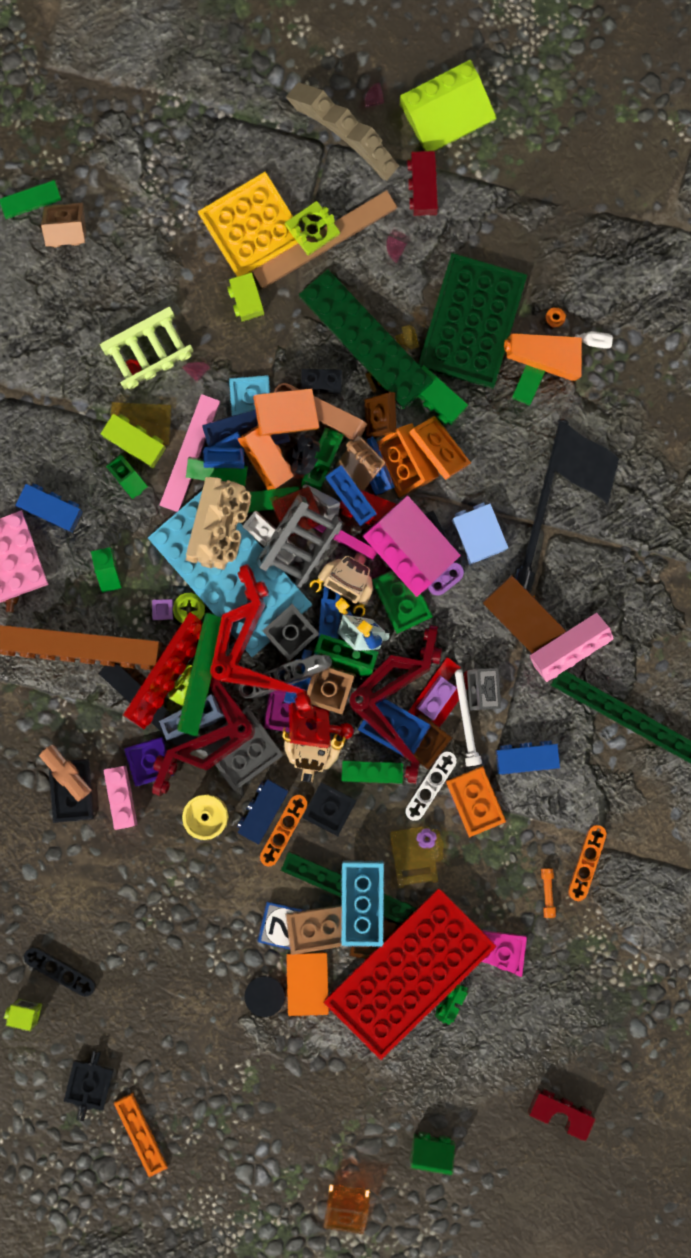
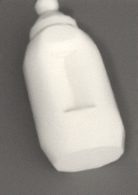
(596, 339)

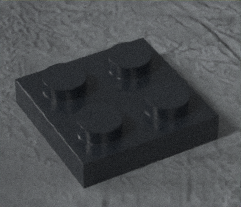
(329, 809)

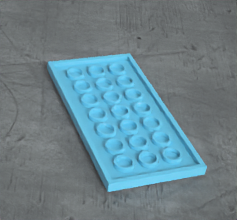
(222, 588)

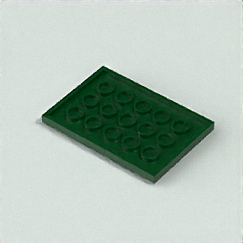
(472, 320)

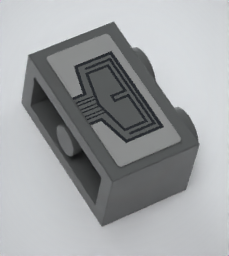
(484, 689)

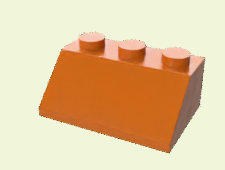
(406, 461)

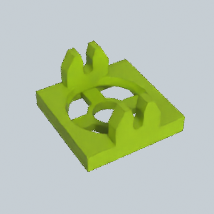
(313, 209)

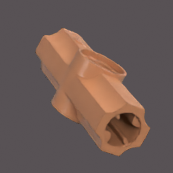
(65, 772)

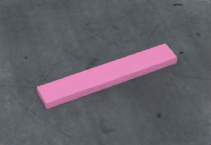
(191, 447)

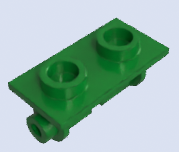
(446, 1011)

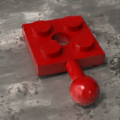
(321, 730)

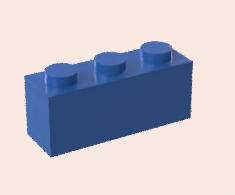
(49, 507)
(527, 758)

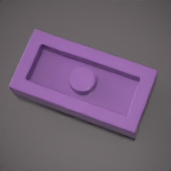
(436, 697)

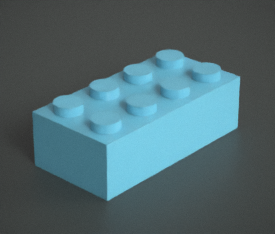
(362, 903)

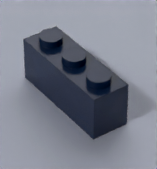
(262, 811)

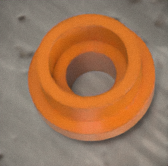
(555, 323)

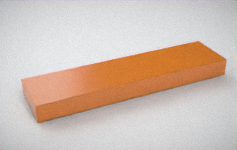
(140, 1135)

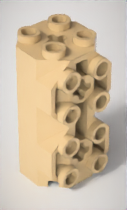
(214, 531)

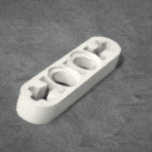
(428, 784)

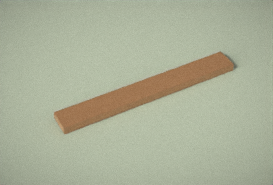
(347, 225)

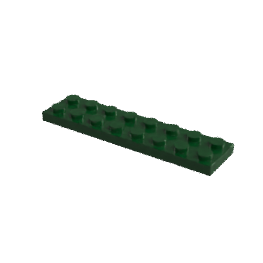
(365, 338)

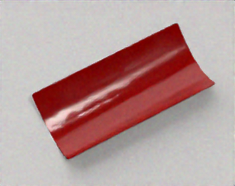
(446, 670)

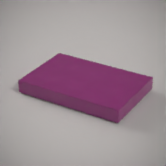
(278, 712)

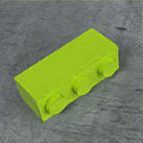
(133, 440)

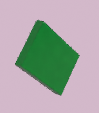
(400, 603)

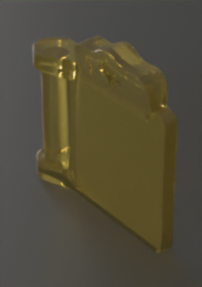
(410, 855)

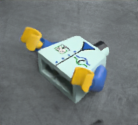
(359, 631)

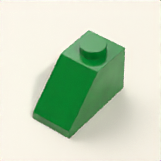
(126, 476)
(106, 569)

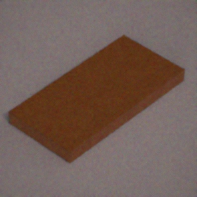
(523, 615)

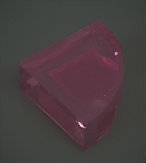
(374, 96)
(394, 248)
(196, 370)

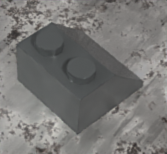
(290, 632)

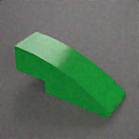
(329, 447)

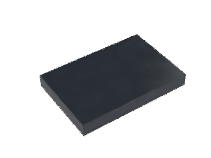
(64, 805)

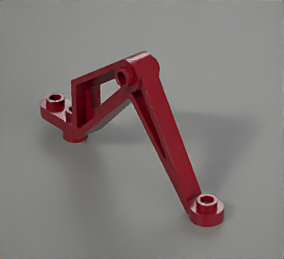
(368, 708)
(236, 721)

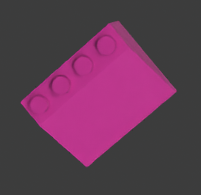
(411, 545)

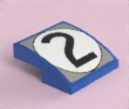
(274, 925)

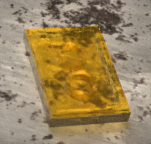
(151, 417)

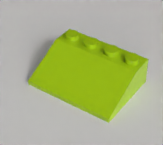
(447, 107)

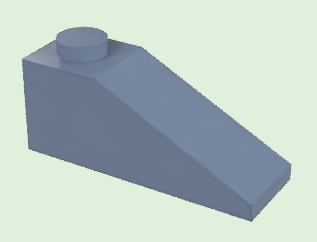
(211, 714)

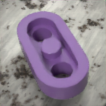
(446, 580)

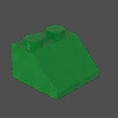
(432, 1153)

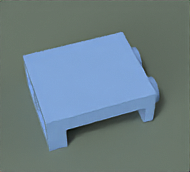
(480, 533)

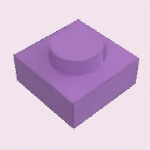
(162, 609)

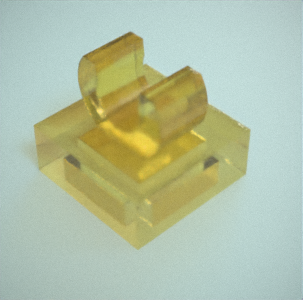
(408, 337)

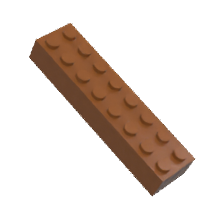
(80, 646)

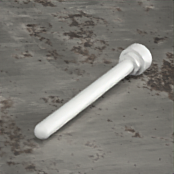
(472, 757)

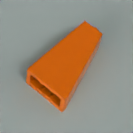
(549, 353)

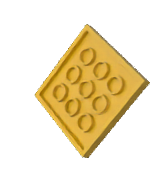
(249, 225)

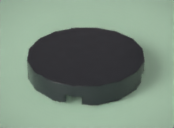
(264, 996)

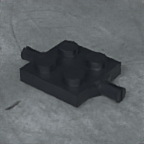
(88, 1085)

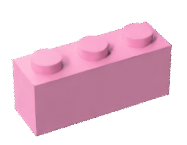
(120, 797)

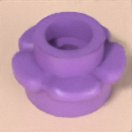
(426, 833)

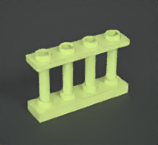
(130, 337)

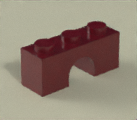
(546, 1105)

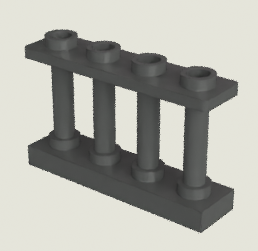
(290, 525)

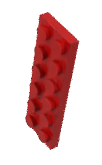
(165, 672)

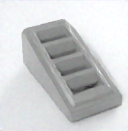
(326, 505)

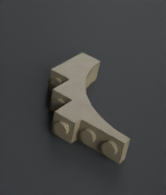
(340, 120)

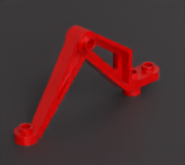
(229, 664)

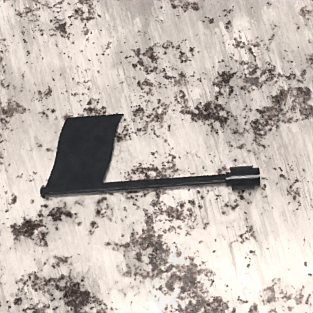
(580, 463)

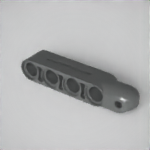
(313, 666)

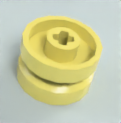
(217, 819)

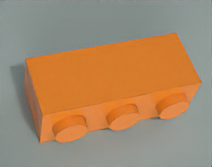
(266, 458)

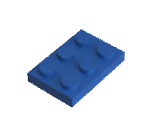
(407, 726)

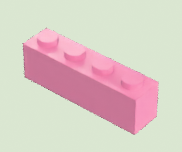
(571, 647)

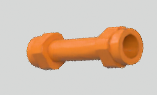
(549, 910)

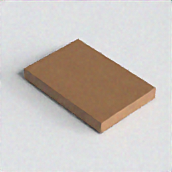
(314, 929)

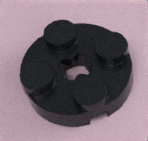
(303, 454)

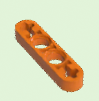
(285, 831)
(585, 862)

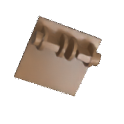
(361, 462)

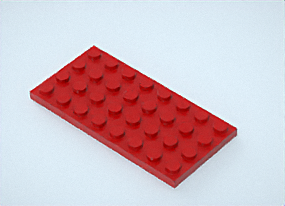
(409, 973)

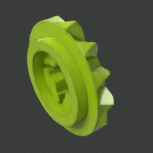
(183, 601)

